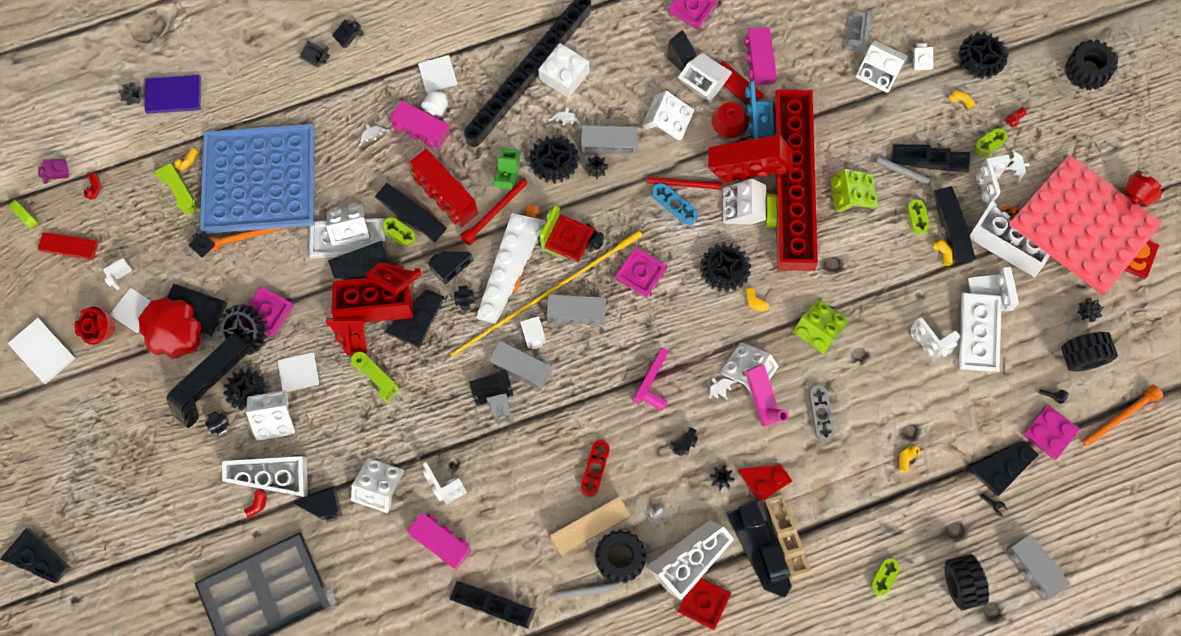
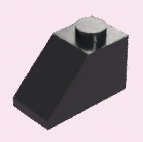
(680, 50)
(449, 264)
(321, 505)

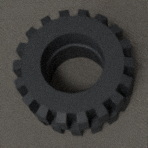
(1096, 53)
(1089, 351)
(624, 539)
(966, 582)

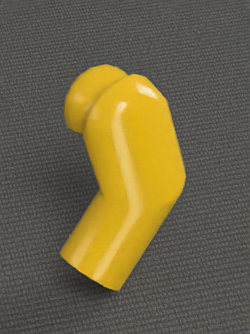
(964, 97)
(189, 159)
(946, 250)
(754, 302)
(906, 455)

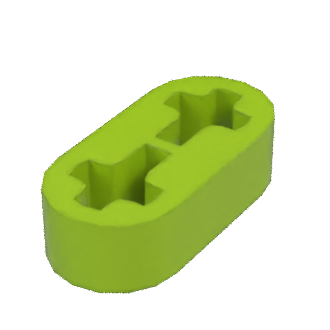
(993, 145)
(771, 210)
(20, 211)
(914, 218)
(398, 232)
(889, 580)

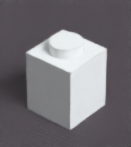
(533, 333)

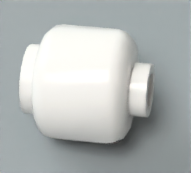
(434, 104)

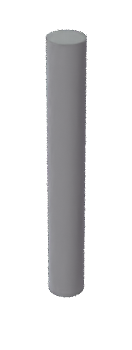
(902, 170)
(586, 590)

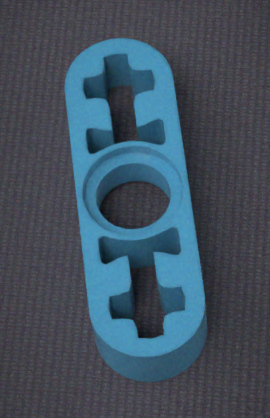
(675, 211)

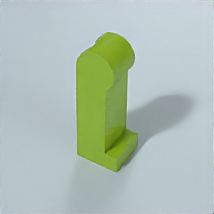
(184, 199)
(364, 364)

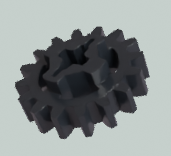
(241, 382)

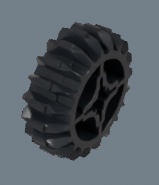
(994, 55)
(566, 152)
(738, 261)
(248, 320)

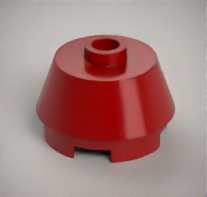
(729, 120)
(1143, 189)
(94, 325)

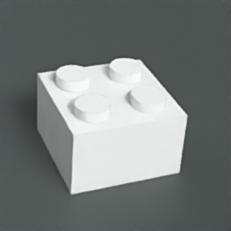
(564, 70)

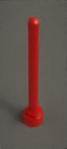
(469, 235)

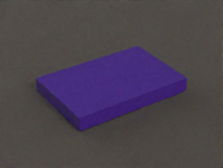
(173, 94)

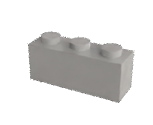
(609, 139)
(576, 310)
(520, 365)
(1037, 567)

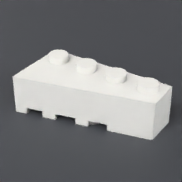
(1006, 242)
(273, 474)
(690, 558)

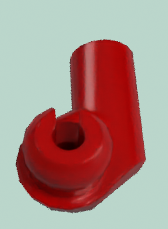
(1013, 118)
(92, 192)
(258, 503)

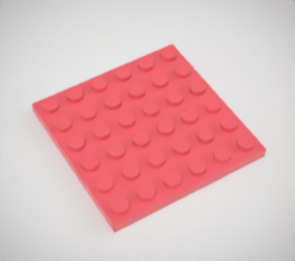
(1085, 224)

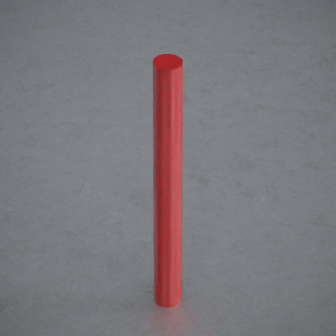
(685, 183)

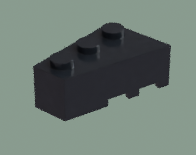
(360, 261)

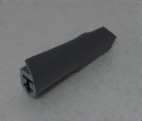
(761, 547)

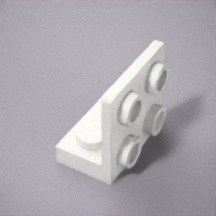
(669, 115)
(988, 176)
(346, 224)
(998, 284)
(746, 358)
(269, 415)
(376, 485)
(451, 491)

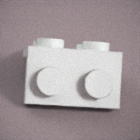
(931, 344)

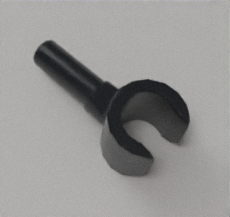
(1060, 397)
(996, 505)

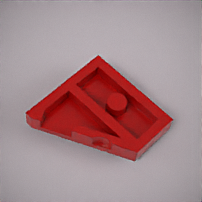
(392, 277)
(349, 333)
(765, 480)

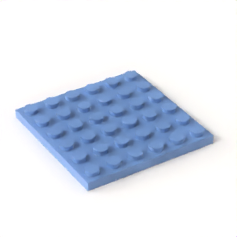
(258, 178)

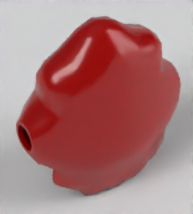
(170, 328)

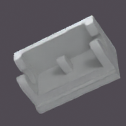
(857, 31)
(500, 406)

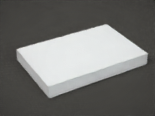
(41, 351)

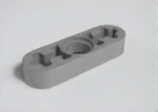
(824, 399)

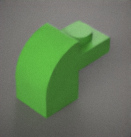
(507, 168)

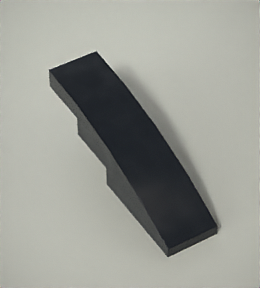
(931, 158)
(410, 212)
(954, 224)
(492, 604)

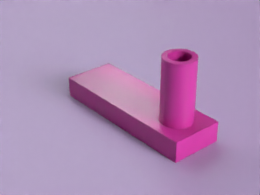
(643, 392)
(764, 396)

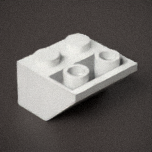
(881, 66)
(704, 76)
(744, 203)

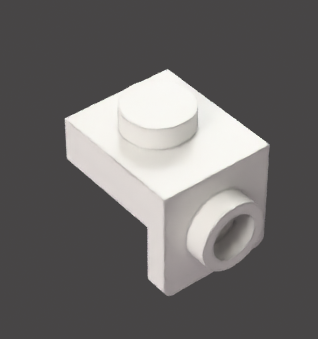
(922, 57)
(115, 271)

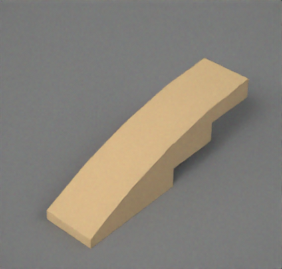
(787, 537)

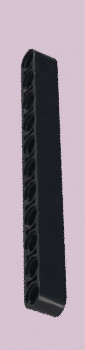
(526, 77)

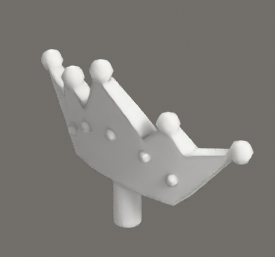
(565, 117)
(371, 133)
(1018, 165)
(720, 387)

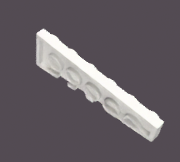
(513, 254)

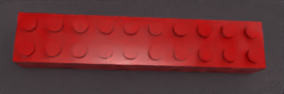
(796, 188)

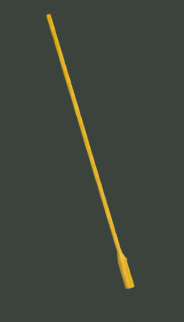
(621, 245)

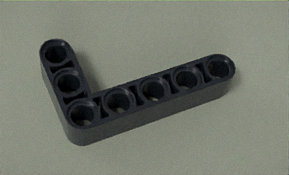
(202, 378)

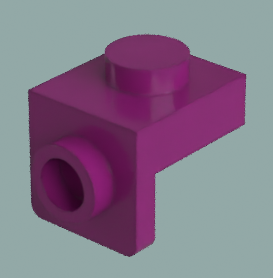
(53, 169)

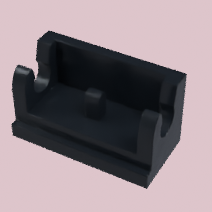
(491, 386)

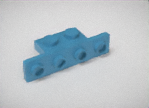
(760, 115)

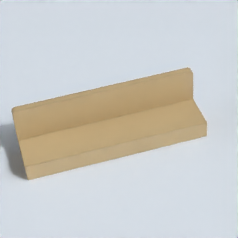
(590, 526)

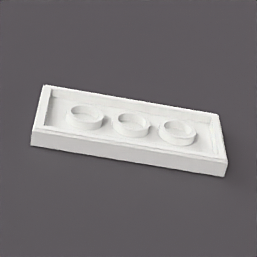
(322, 247)
(980, 332)

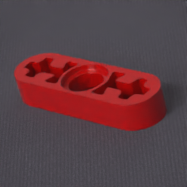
(604, 455)

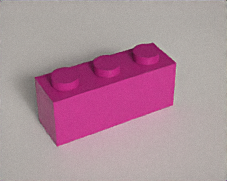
(760, 56)
(419, 125)
(439, 540)

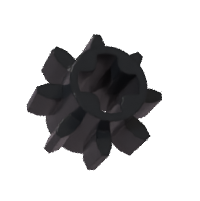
(131, 93)
(596, 161)
(464, 297)
(1090, 309)
(217, 423)
(721, 483)

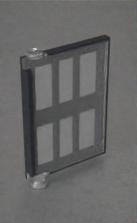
(266, 591)

